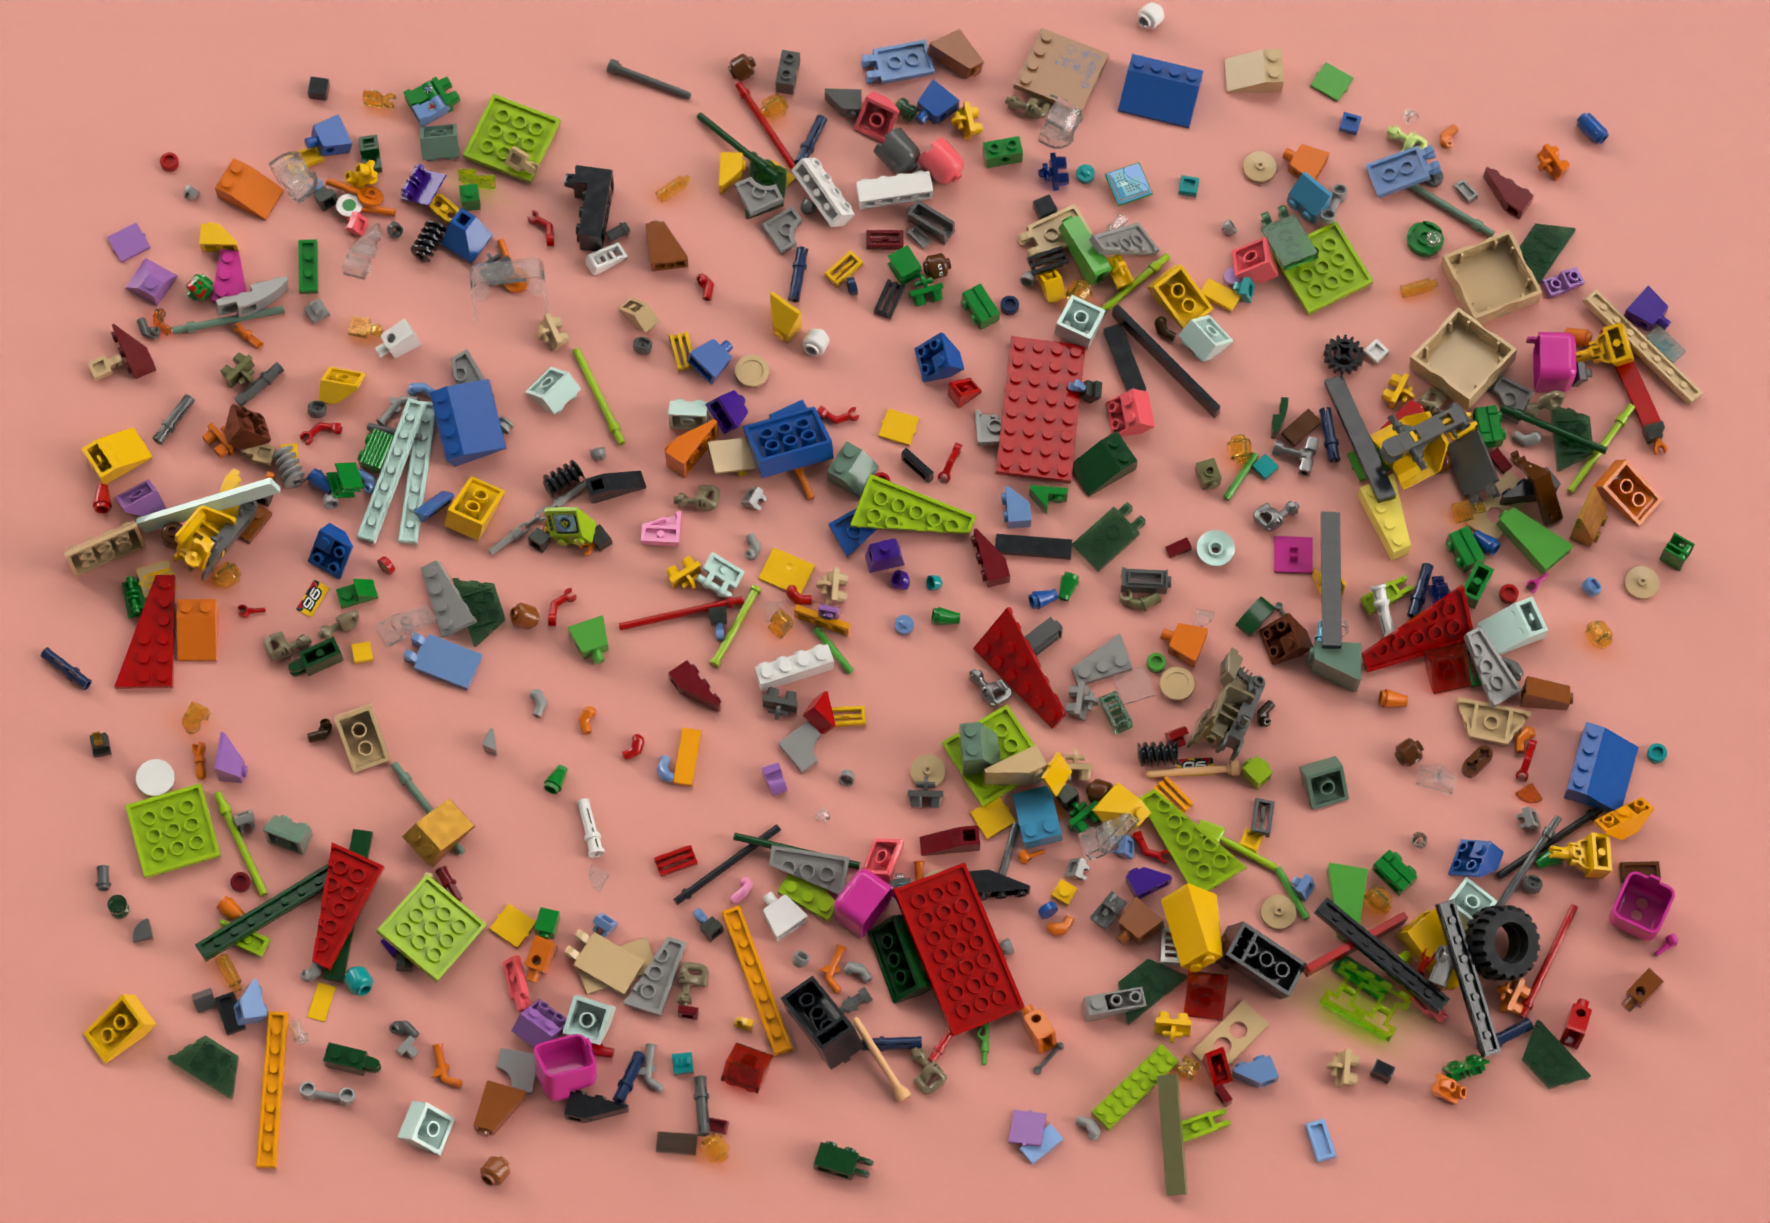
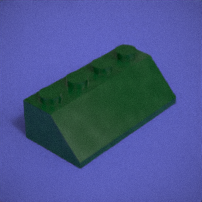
(899, 959)

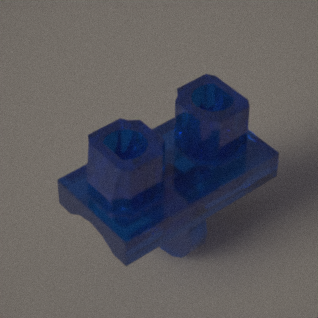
(1058, 179)
(1438, 588)

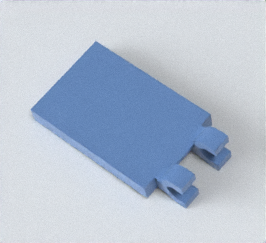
(898, 62)
(1402, 170)
(444, 660)

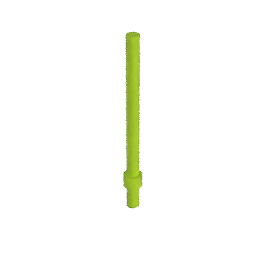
(1152, 268)
(1620, 421)
(613, 426)
(225, 810)

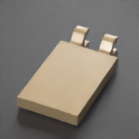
(1046, 231)
(605, 961)

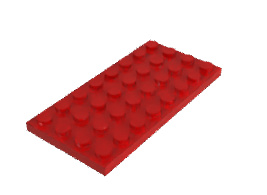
(1040, 410)
(958, 949)

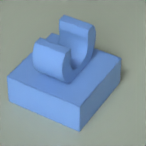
(1126, 848)
(1303, 886)
(604, 922)

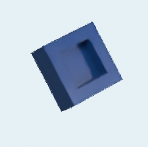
(1350, 123)

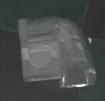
(1060, 125)
(294, 175)

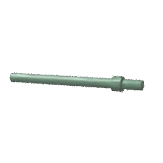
(1475, 223)
(191, 327)
(405, 779)

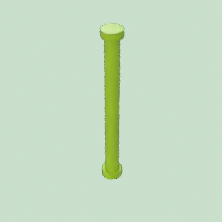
(755, 590)

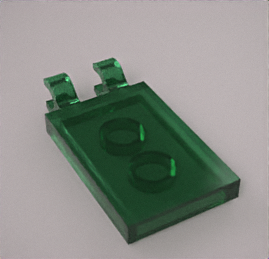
(1287, 239)
(1108, 536)

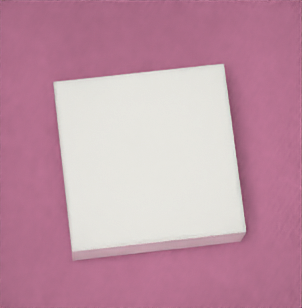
(1376, 352)

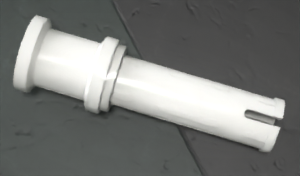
(1382, 604)
(592, 837)

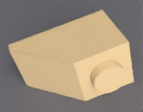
(639, 314)

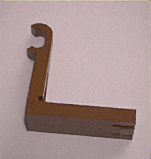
(1543, 488)

